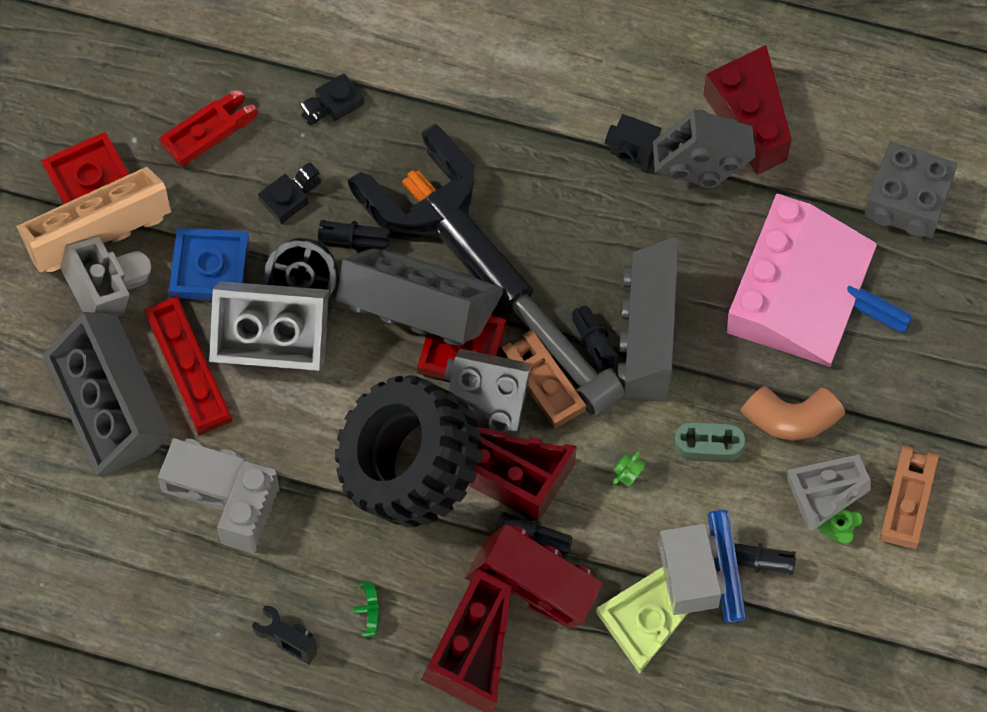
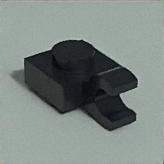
(333, 98)
(288, 196)
(293, 640)

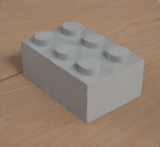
(268, 325)

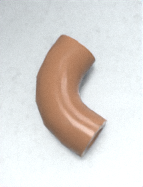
(793, 420)

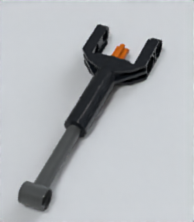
(445, 215)

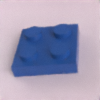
(205, 259)

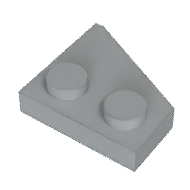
(828, 487)

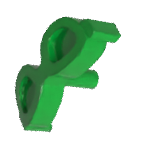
(372, 609)

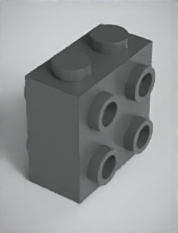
(703, 149)
(910, 190)
(491, 388)

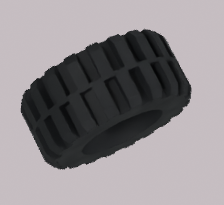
(440, 468)

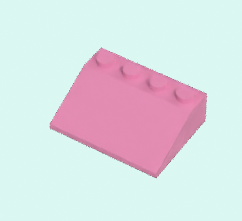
(799, 282)

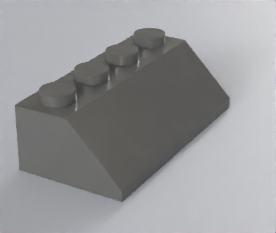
(417, 294)
(650, 322)
(106, 392)

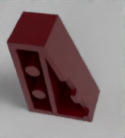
(750, 95)
(522, 471)
(538, 575)
(472, 646)

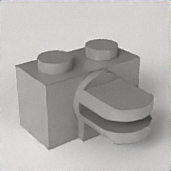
(102, 279)

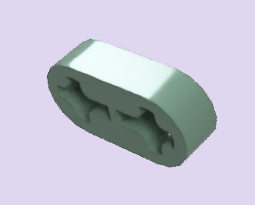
(709, 442)

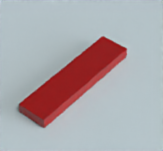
(188, 366)

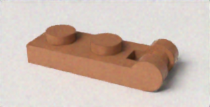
(546, 382)
(909, 498)

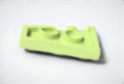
(641, 618)

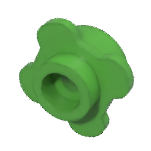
(628, 468)
(844, 533)

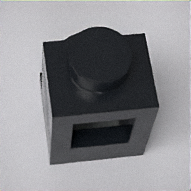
(633, 141)

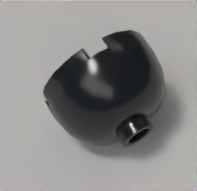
(302, 265)

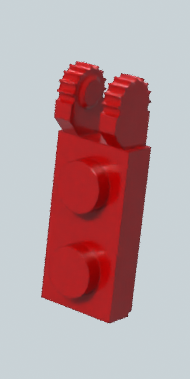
(207, 128)

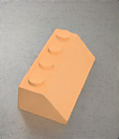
(103, 212)

